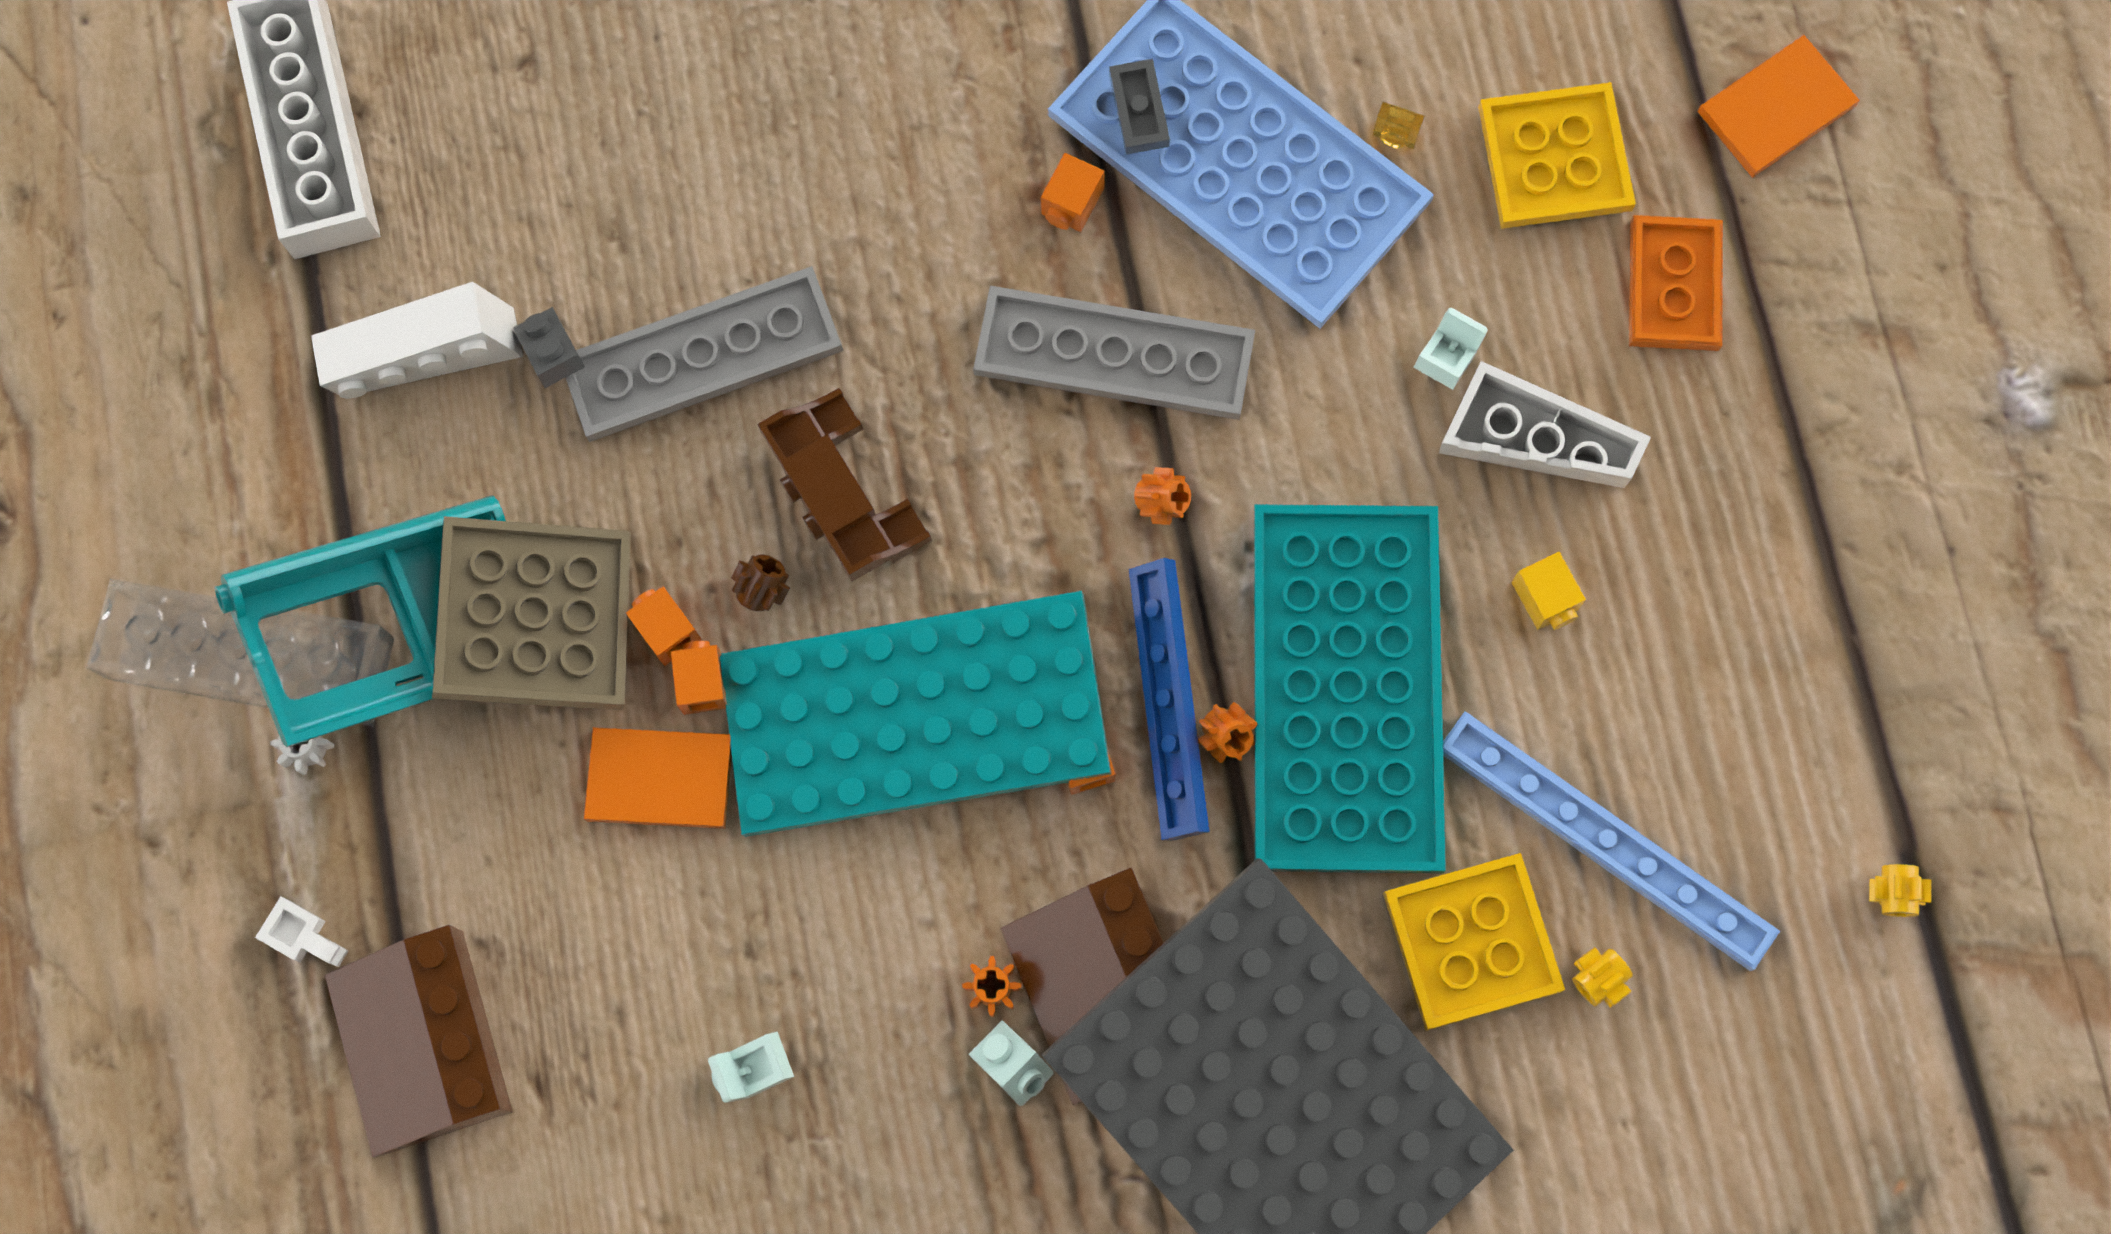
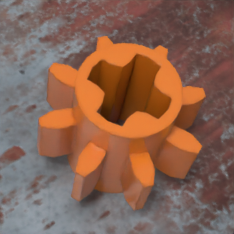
(1162, 496)
(1227, 732)
(1002, 995)

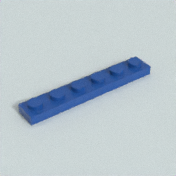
(1168, 700)

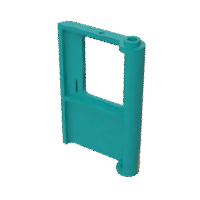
(396, 557)

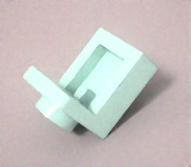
(1451, 348)
(1011, 1063)
(750, 1068)

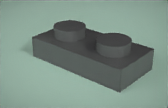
(1139, 106)
(548, 347)

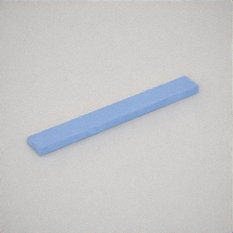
(1609, 842)

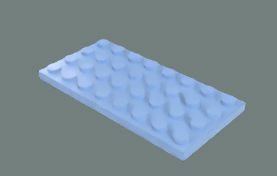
(1248, 160)

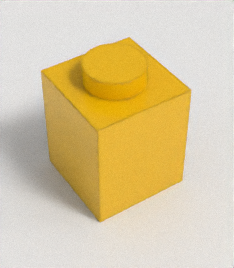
(1549, 592)

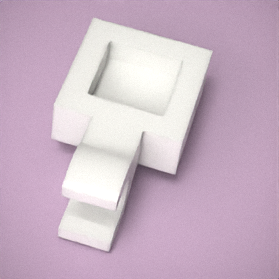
(296, 931)

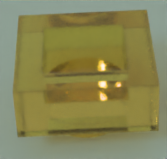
(1398, 126)

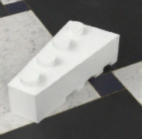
(417, 341)
(1538, 431)

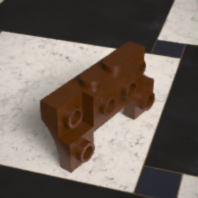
(837, 507)

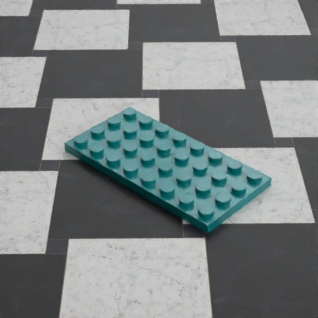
(1348, 689)
(914, 714)

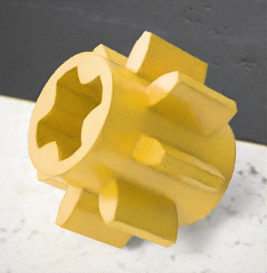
(1900, 890)
(1602, 977)

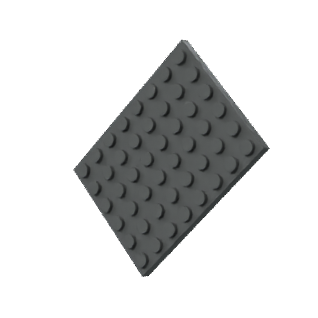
(1274, 1081)

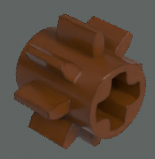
(760, 582)

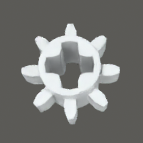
(308, 753)

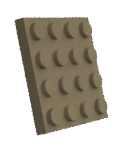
(532, 614)

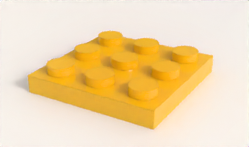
(1556, 155)
(1473, 941)

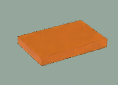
(1778, 106)
(1676, 283)
(658, 778)

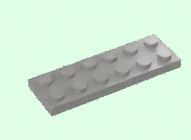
(1114, 352)
(702, 353)

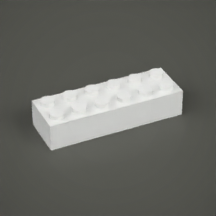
(303, 124)

